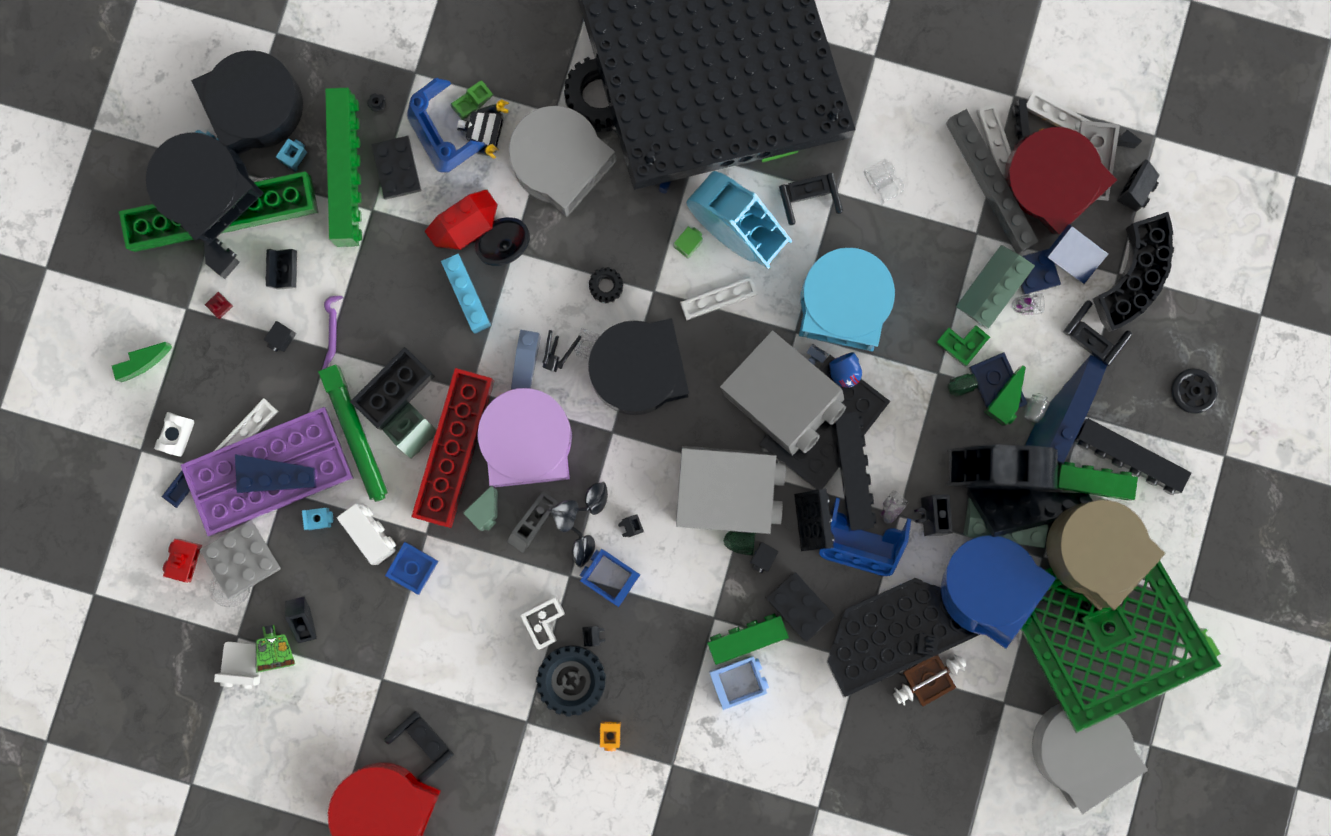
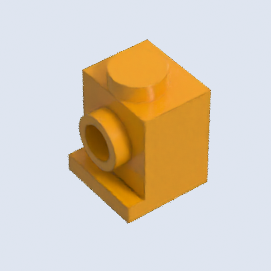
(605, 728)

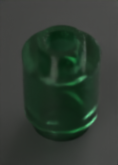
(962, 384)

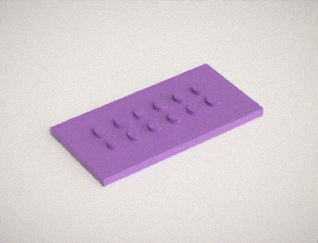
(301, 441)

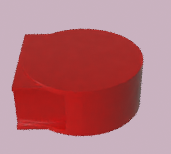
(381, 802)

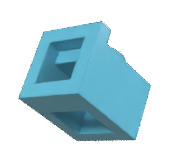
(286, 152)
(309, 522)

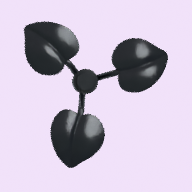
(565, 515)

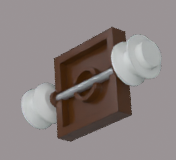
(929, 680)

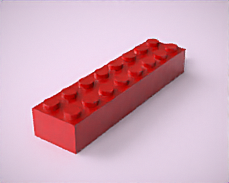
(452, 448)

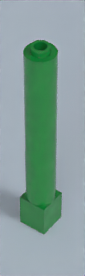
(337, 389)

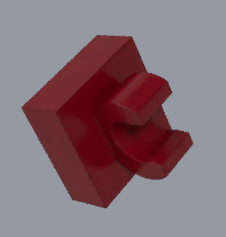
(218, 305)

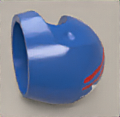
(846, 370)

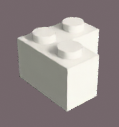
(537, 622)

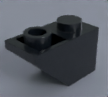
(219, 259)

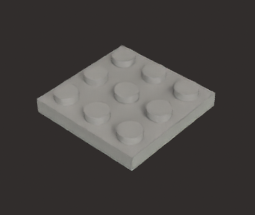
(240, 559)

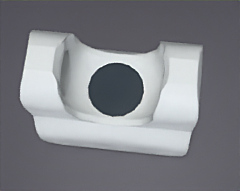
(174, 434)

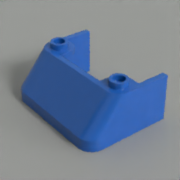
(442, 154)
(865, 549)

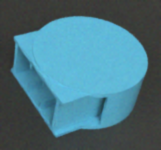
(737, 219)
(847, 299)

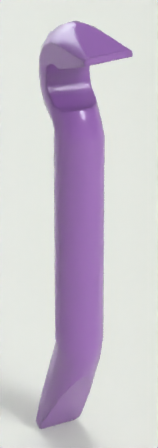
(332, 329)

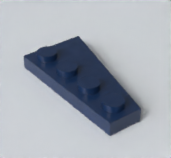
(268, 475)

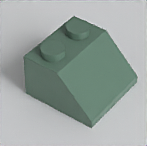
(409, 430)
(484, 510)

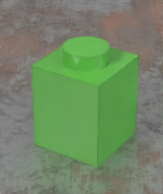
(688, 241)

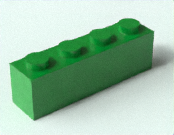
(1096, 482)
(748, 639)

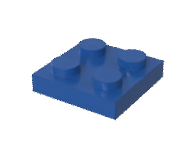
(411, 568)

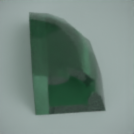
(740, 542)

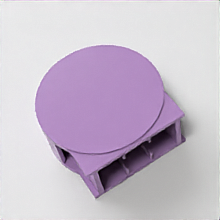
(525, 438)

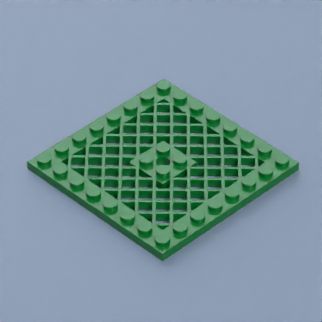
(1084, 716)

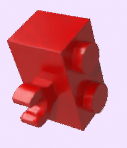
(181, 560)

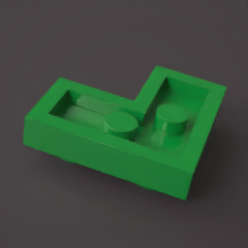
(963, 349)

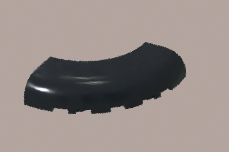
(1144, 274)

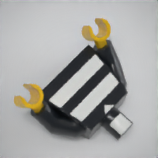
(485, 127)

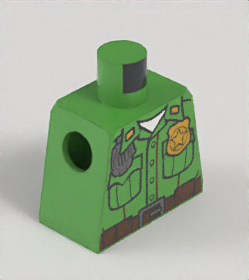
(272, 651)

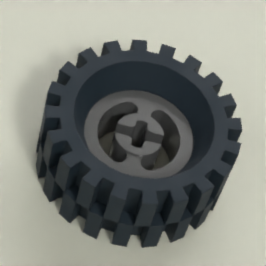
(553, 693)

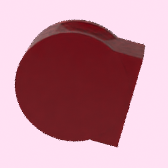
(1056, 176)

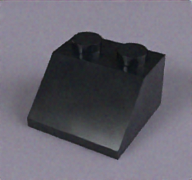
(1139, 185)

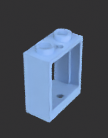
(762, 682)

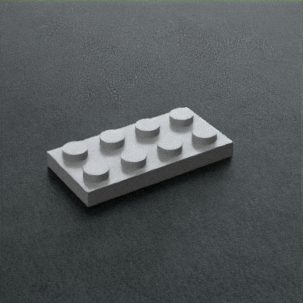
(1104, 138)

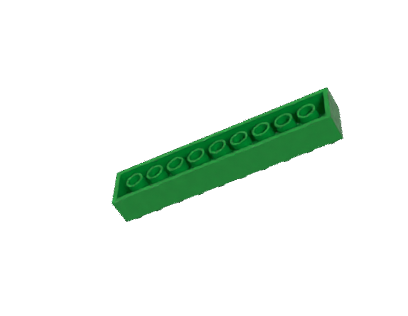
(282, 200)

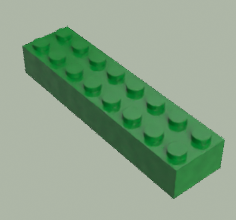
(343, 167)

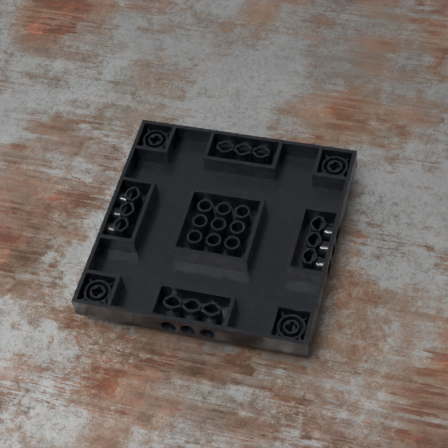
(714, 82)

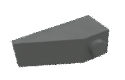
(532, 522)

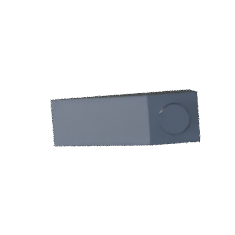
(525, 359)

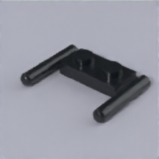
(809, 189)
(1092, 340)
(427, 741)

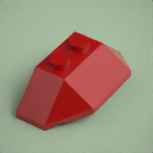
(463, 221)

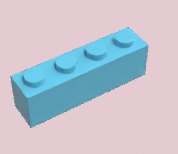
(466, 293)

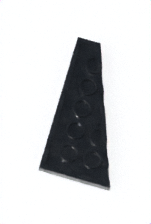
(1020, 510)

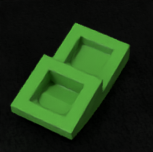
(472, 100)

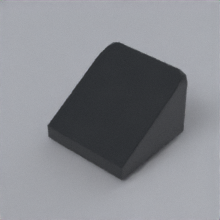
(1128, 140)

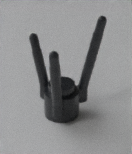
(551, 361)

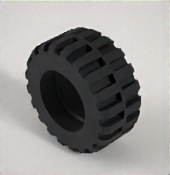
(574, 86)

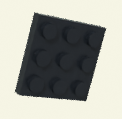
(814, 520)

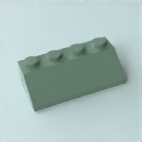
(995, 286)
(976, 527)

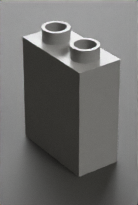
(784, 394)
(729, 489)

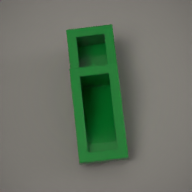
(140, 361)

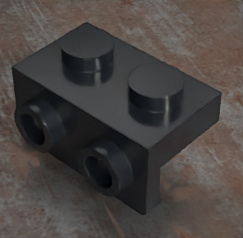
(281, 268)

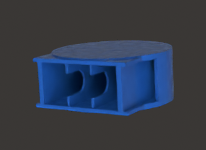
(993, 587)

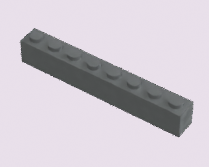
(992, 182)

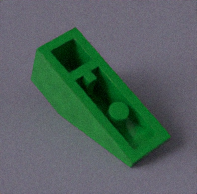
(1007, 401)

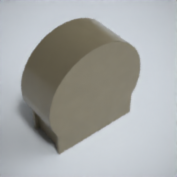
(1101, 551)

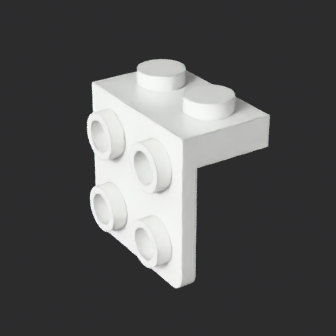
(238, 666)

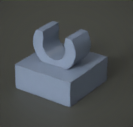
(816, 354)

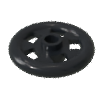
(1207, 381)

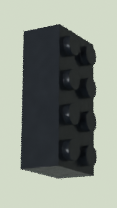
(392, 388)

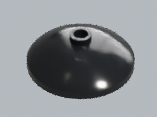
(503, 242)

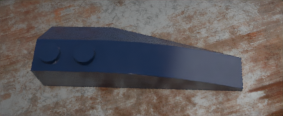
(1068, 409)

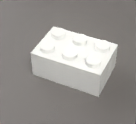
(367, 533)

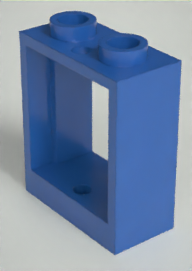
(586, 572)

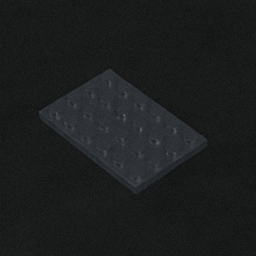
(822, 459)

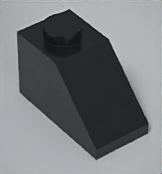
(300, 619)

